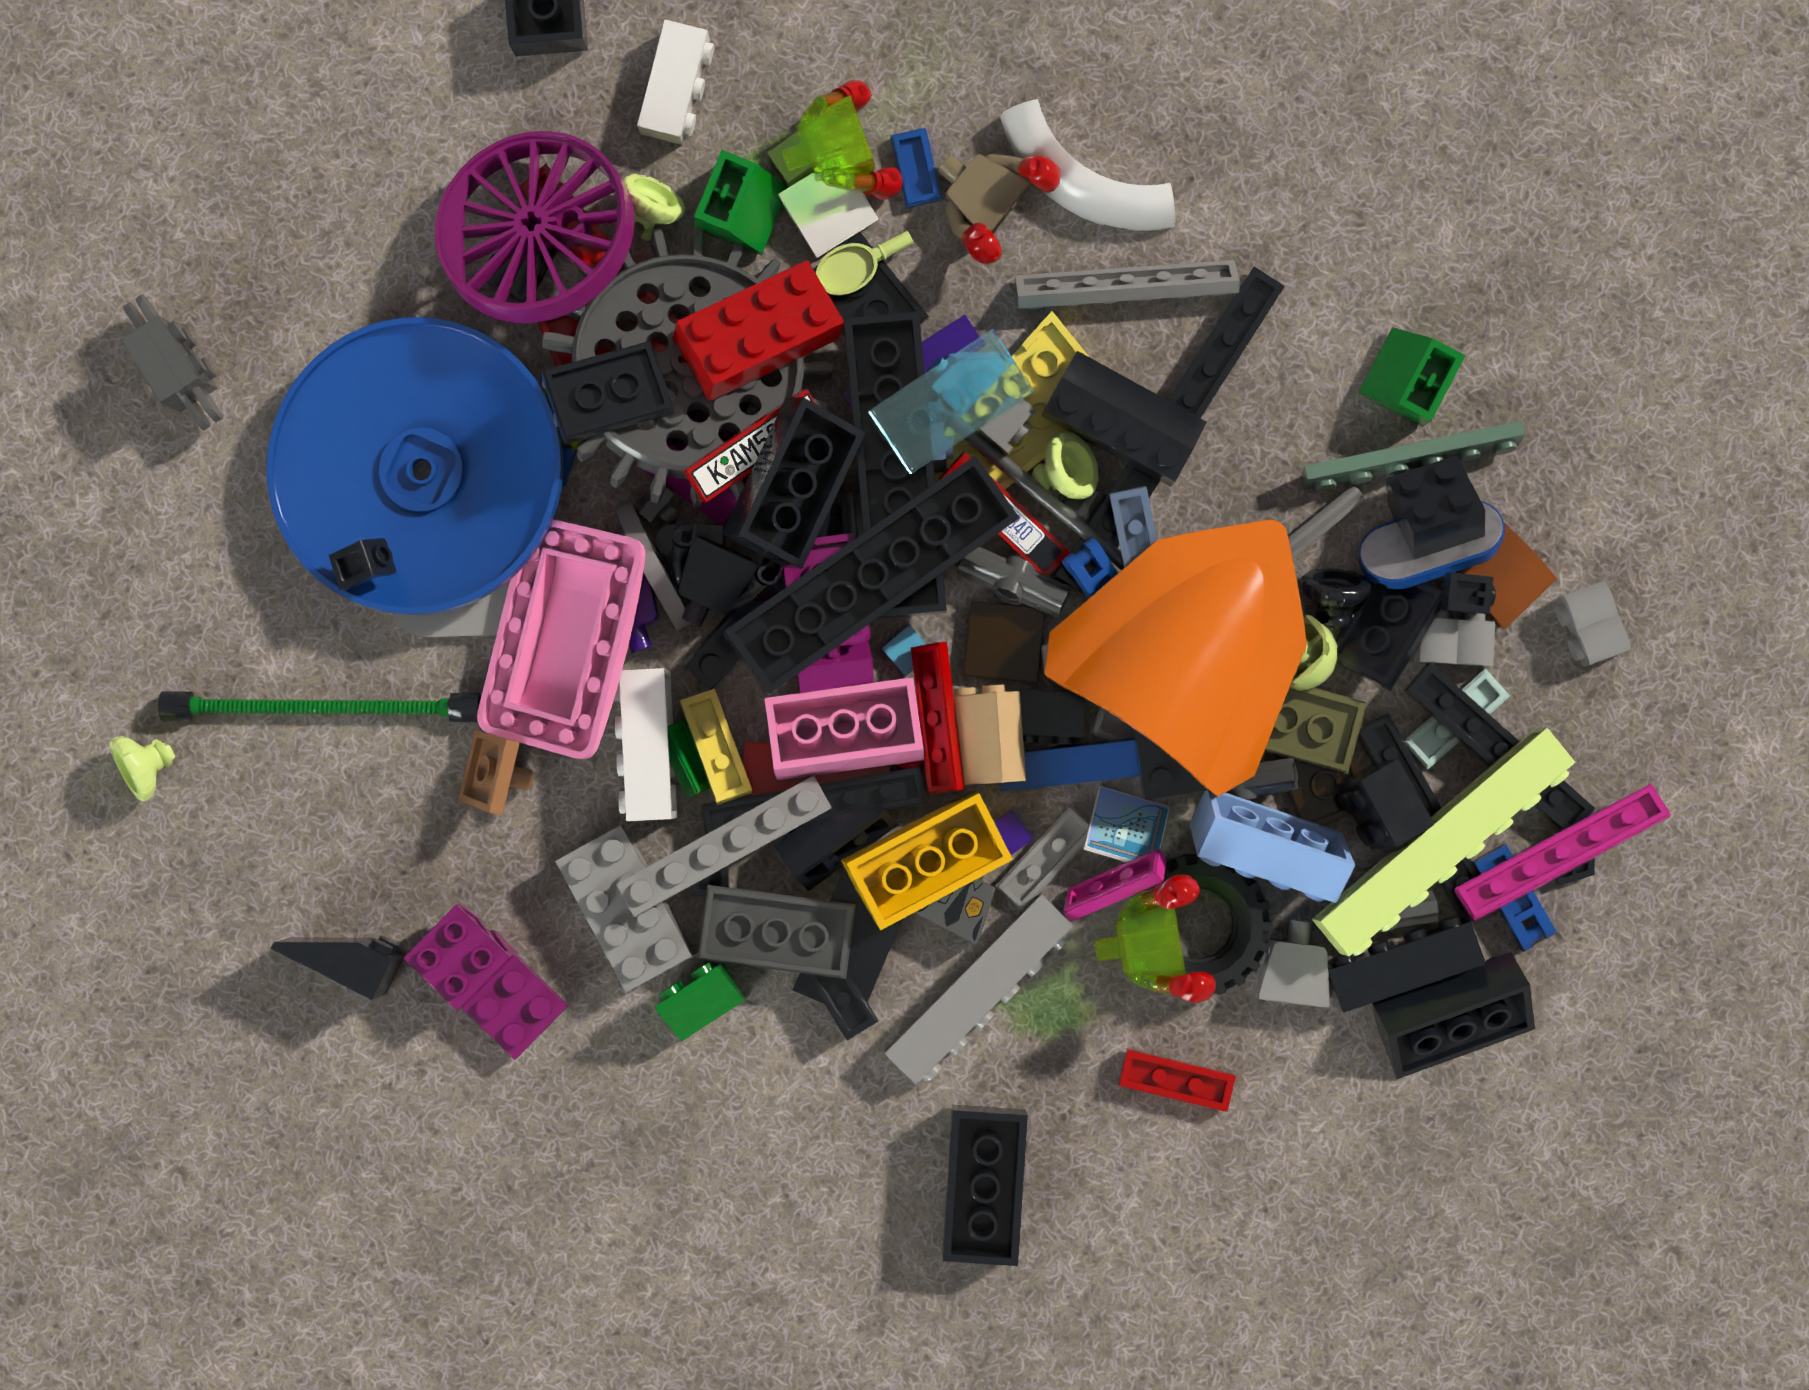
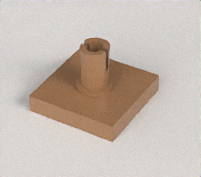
(492, 772)

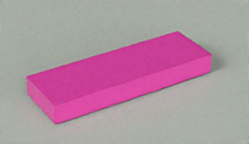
(1115, 885)

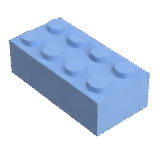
(1271, 846)

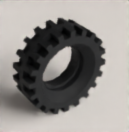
(1249, 920)

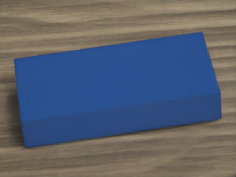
(917, 168)

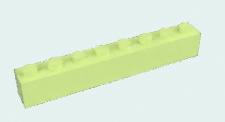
(1457, 833)

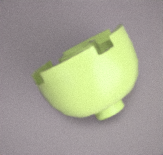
(1318, 658)

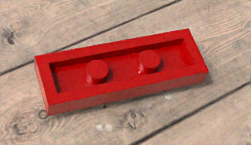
(1177, 1080)

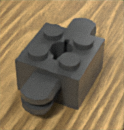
(170, 364)

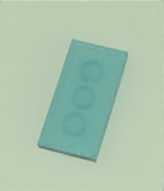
(951, 401)

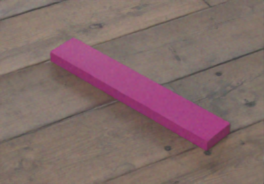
(1562, 852)

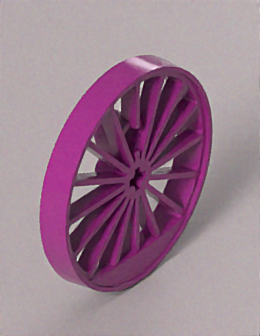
(532, 227)

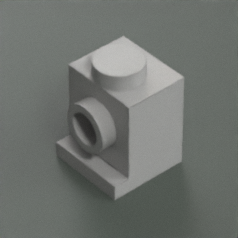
(1008, 426)

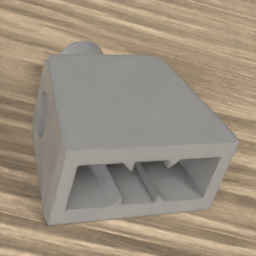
(1295, 969)

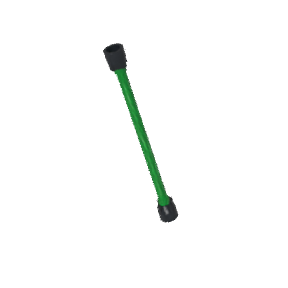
(183, 705)

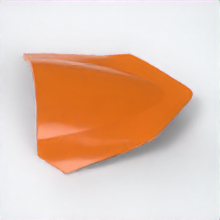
(1192, 647)

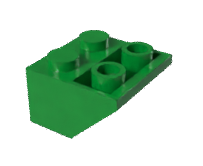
(740, 203)
(1411, 375)
(700, 1001)

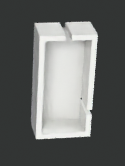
(643, 728)

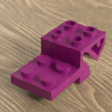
(852, 660)
(486, 979)

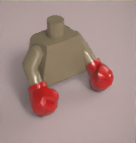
(987, 194)

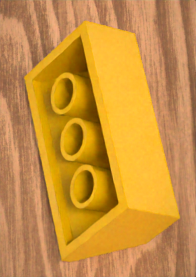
(927, 859)

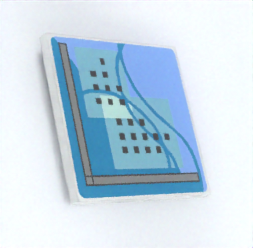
(1125, 825)

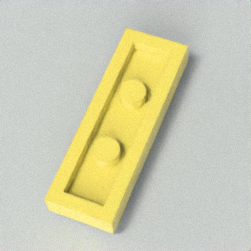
(715, 747)

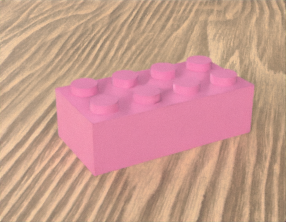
(844, 729)

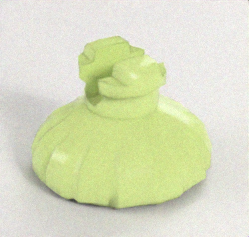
(653, 203)
(1068, 466)
(140, 764)

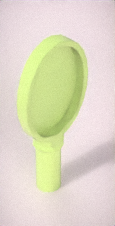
(854, 264)

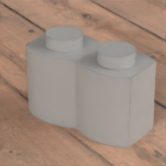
(1593, 624)
(1458, 641)

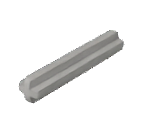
(1325, 520)

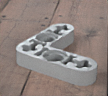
(653, 566)

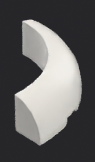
(1082, 189)

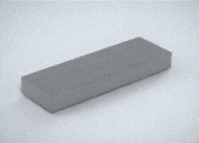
(1044, 859)

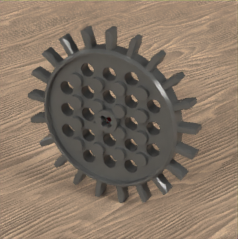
(669, 281)

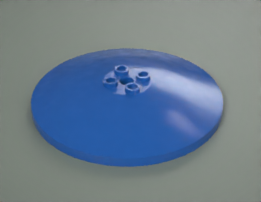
(375, 410)

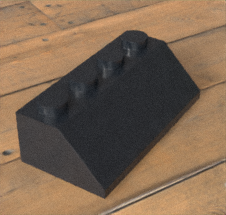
(1124, 418)
(1455, 1015)

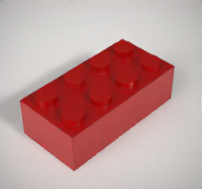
(758, 330)

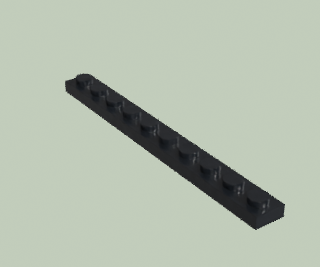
(1196, 387)

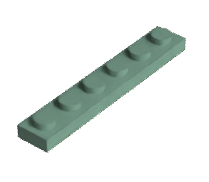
(1399, 459)

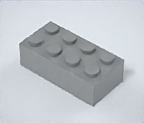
(634, 945)

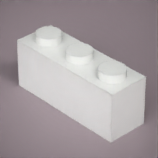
(675, 82)

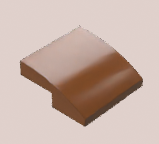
(1517, 578)

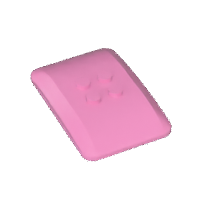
(563, 641)

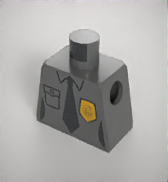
(962, 910)

